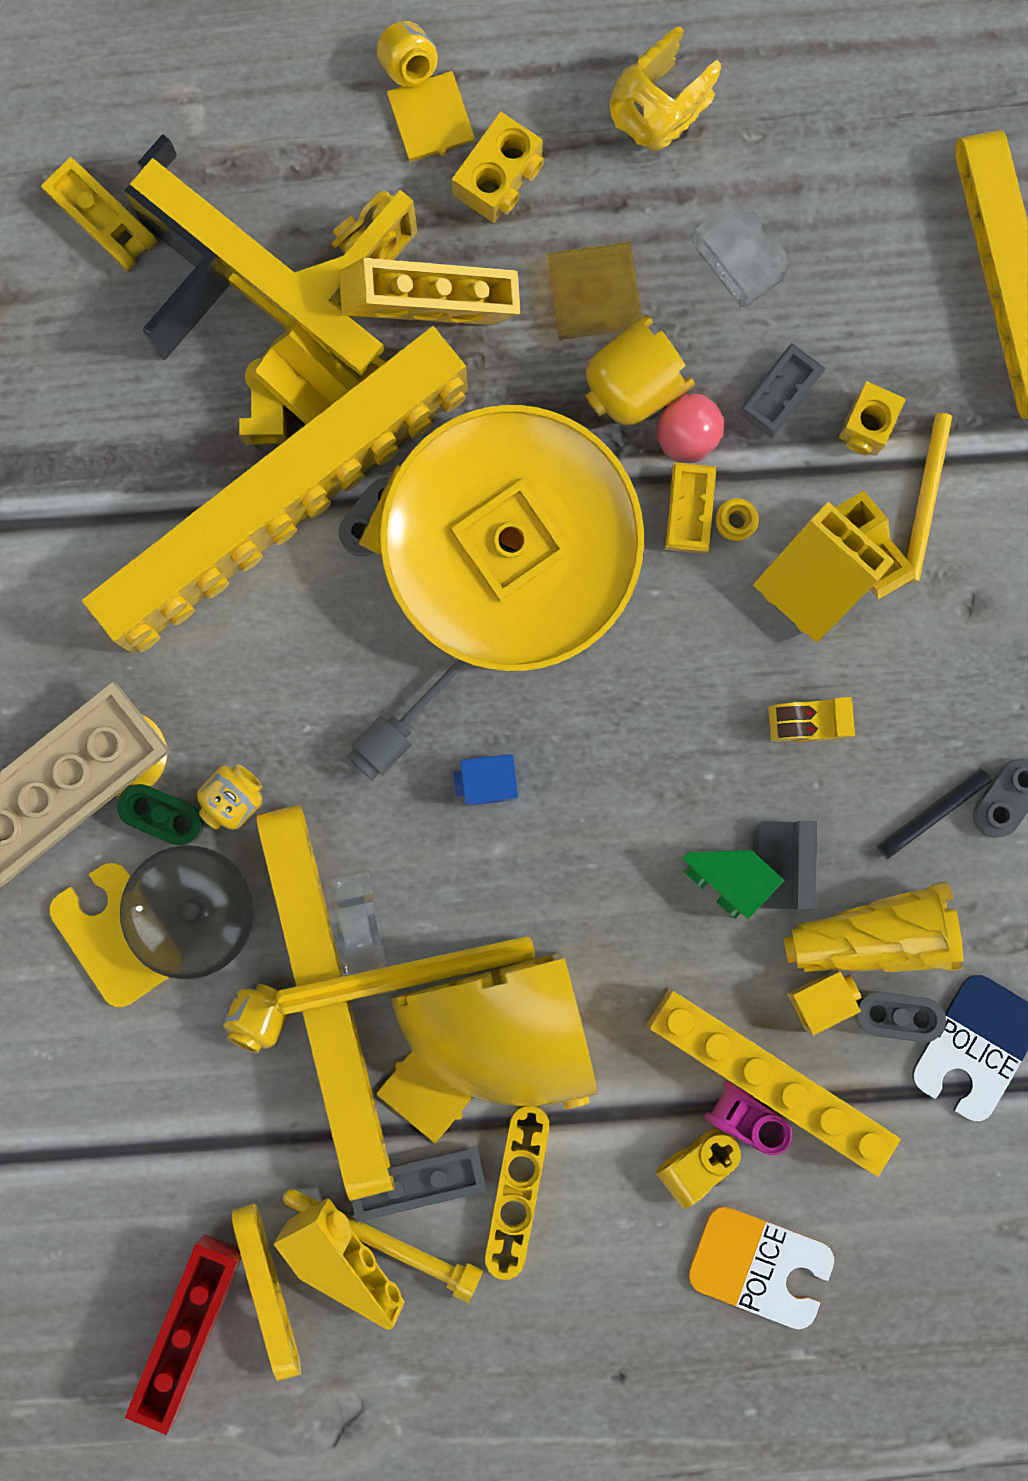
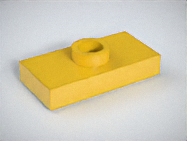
(690, 508)

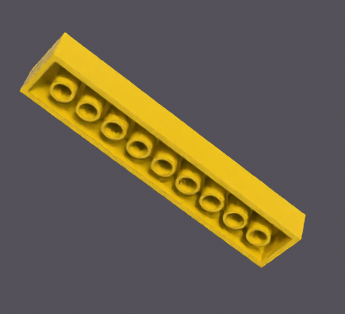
(280, 493)

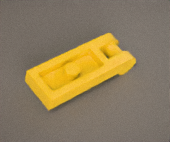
(98, 213)

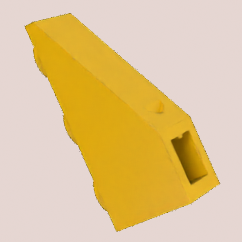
(334, 1261)

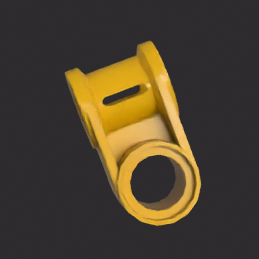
(693, 1172)

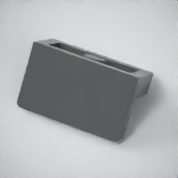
(792, 854)

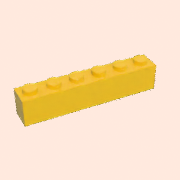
(773, 1082)

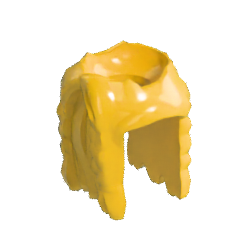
(662, 116)

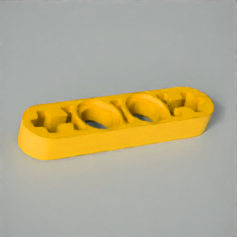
(519, 1191)
(266, 1292)

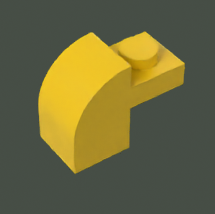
(875, 525)

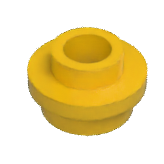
(745, 510)

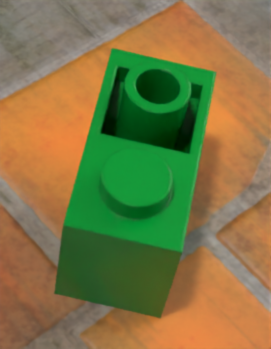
(737, 875)

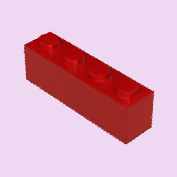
(184, 1334)

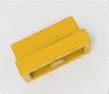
(302, 374)

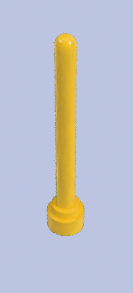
(459, 1279)

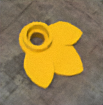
(351, 226)

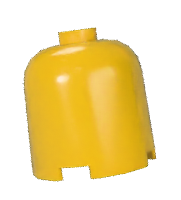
(635, 375)

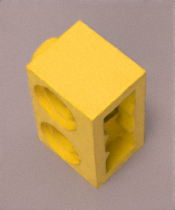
(489, 164)

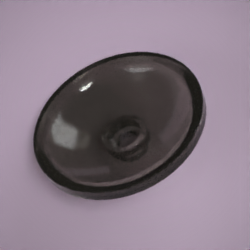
(156, 918)

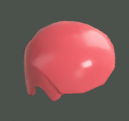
(690, 428)

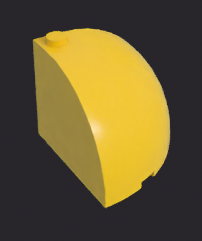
(503, 1034)

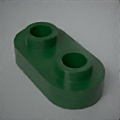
(161, 816)

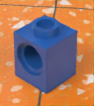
(486, 780)

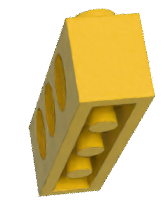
(428, 292)

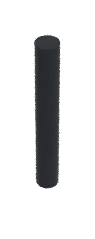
(934, 813)

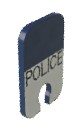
(984, 1038)

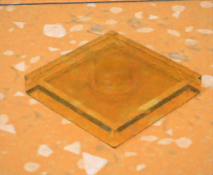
(594, 290)

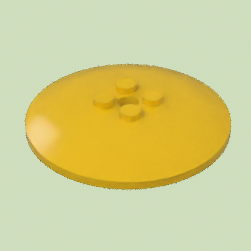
(524, 474)

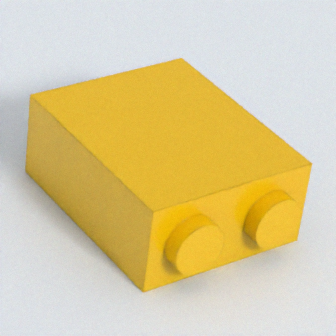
(823, 572)

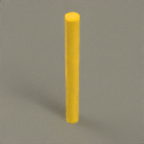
(928, 492)

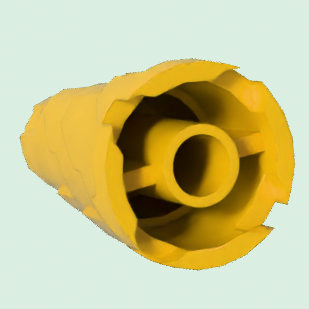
(889, 935)

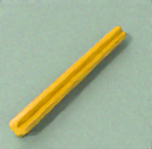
(404, 975)

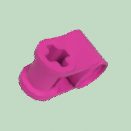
(747, 1119)

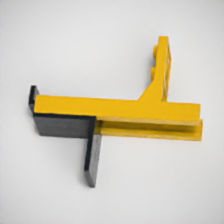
(229, 257)

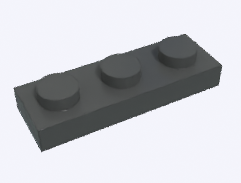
(426, 1183)

